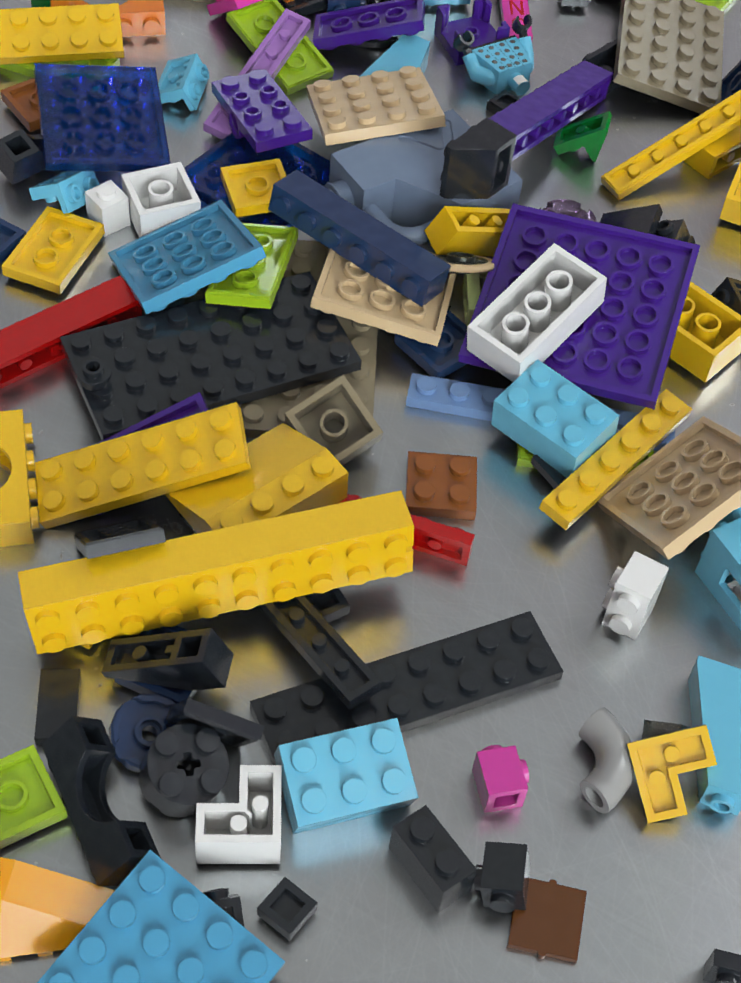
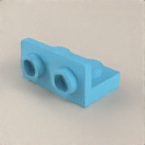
(185, 80)
(66, 188)

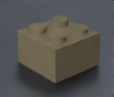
(336, 420)

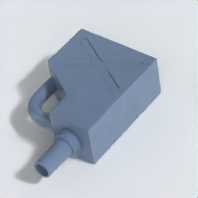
(400, 178)

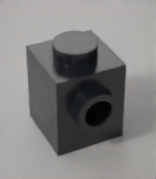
(504, 876)

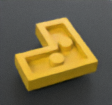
(659, 761)

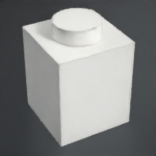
(108, 206)

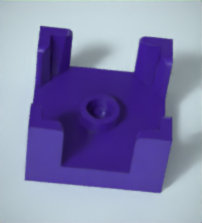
(478, 24)

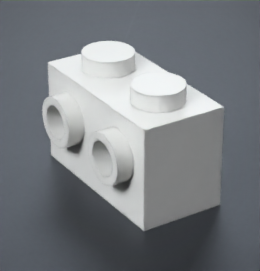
(633, 594)

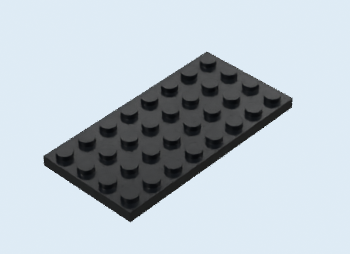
(211, 350)

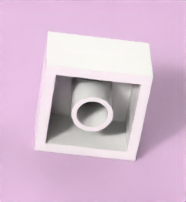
(159, 196)

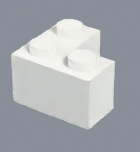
(243, 830)

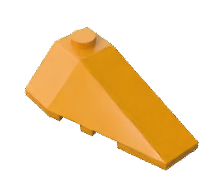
(43, 908)

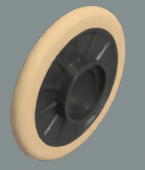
(467, 263)

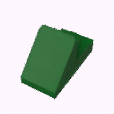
(585, 133)

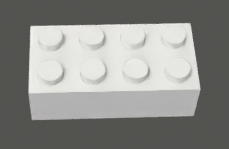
(536, 312)

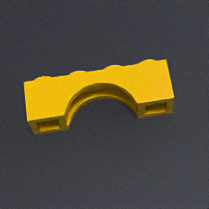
(16, 513)

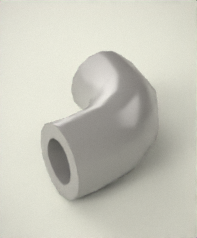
(613, 763)

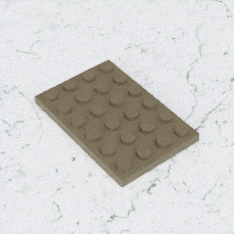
(671, 51)

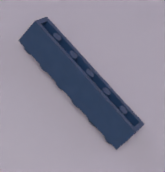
(359, 237)

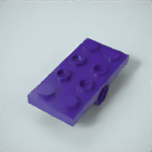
(260, 111)

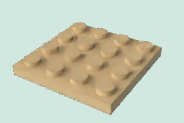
(374, 105)
(369, 301)
(680, 488)

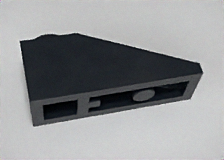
(173, 660)

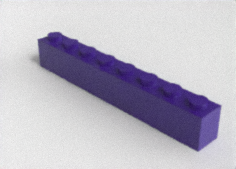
(554, 105)

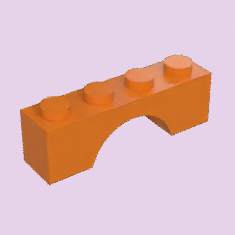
(136, 16)

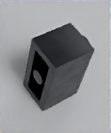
(432, 858)

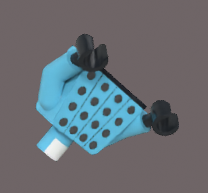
(500, 63)

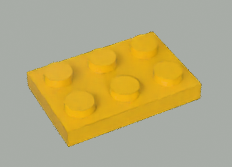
(53, 250)

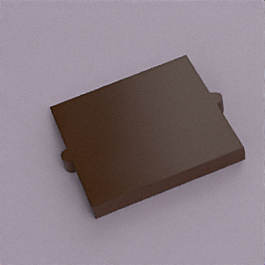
(551, 921)

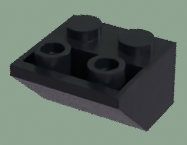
(478, 162)

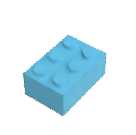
(553, 418)
(345, 775)

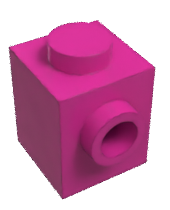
(500, 778)

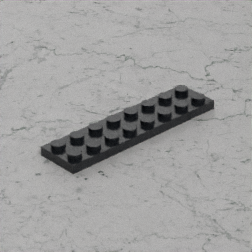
(419, 684)

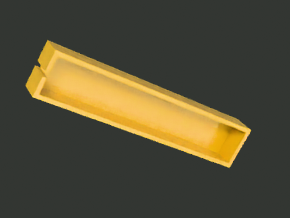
(217, 572)

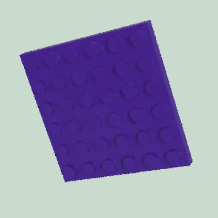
(630, 336)

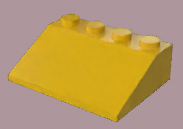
(285, 478)

